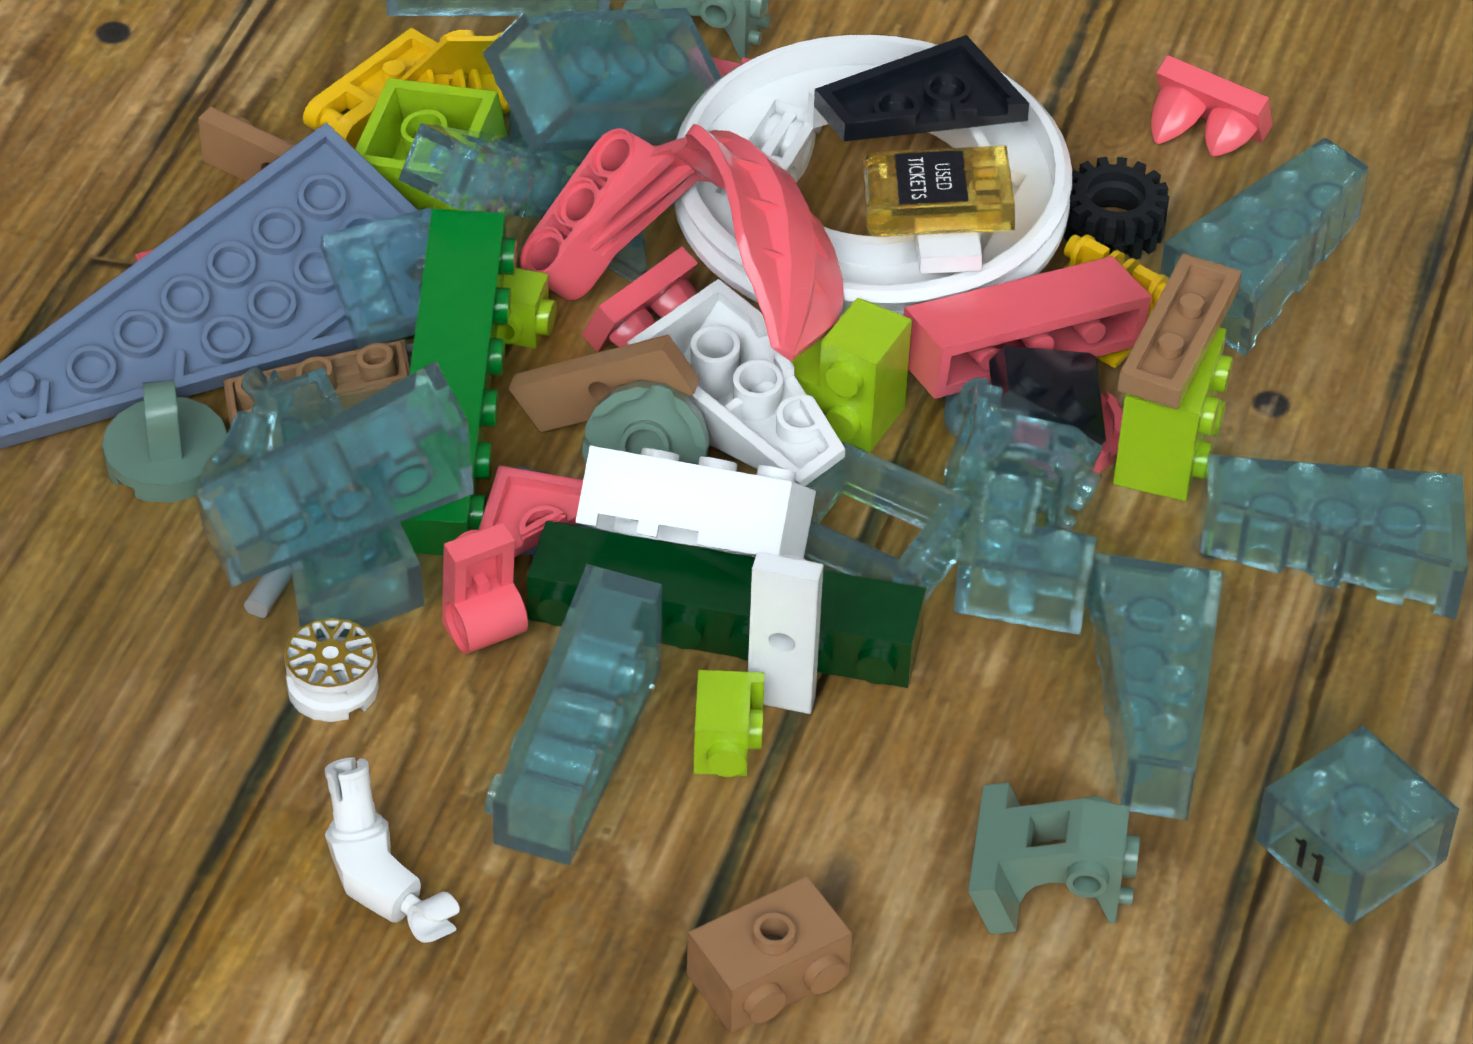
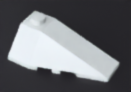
(747, 387)

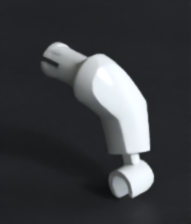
(364, 861)

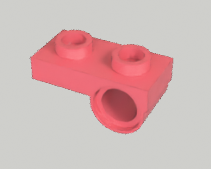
(479, 589)

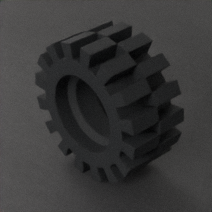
(1122, 188)

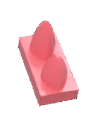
(1189, 93)
(630, 309)

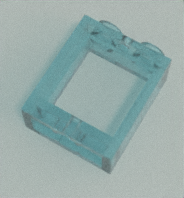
(900, 493)

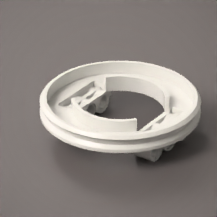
(774, 109)

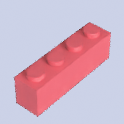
(1073, 308)

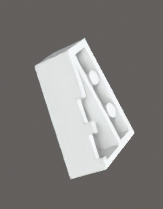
(695, 503)

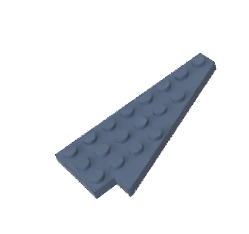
(209, 301)

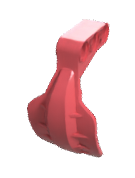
(631, 182)

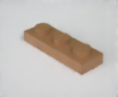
(1179, 331)

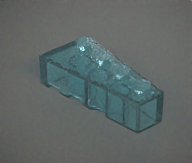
(1276, 234)
(361, 578)
(1155, 663)

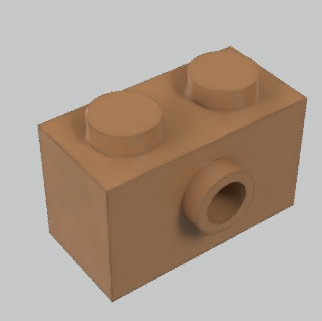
(769, 954)

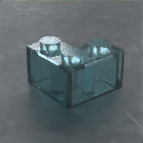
(1016, 567)

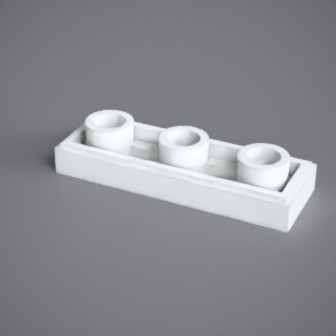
(786, 628)

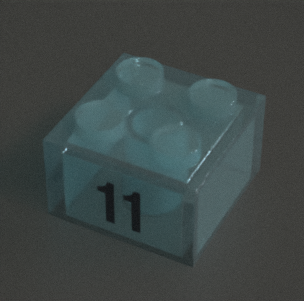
(1356, 824)

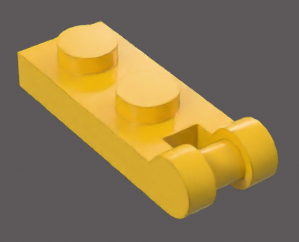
(363, 86)

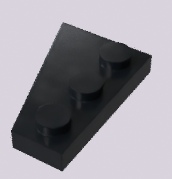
(922, 93)

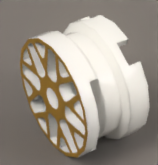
(332, 672)

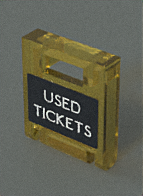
(938, 191)

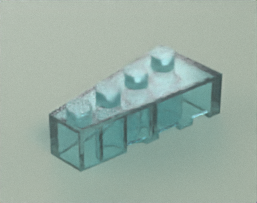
(342, 479)
(1341, 524)
(579, 716)

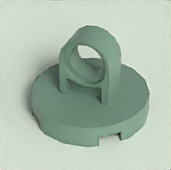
(648, 417)
(162, 444)

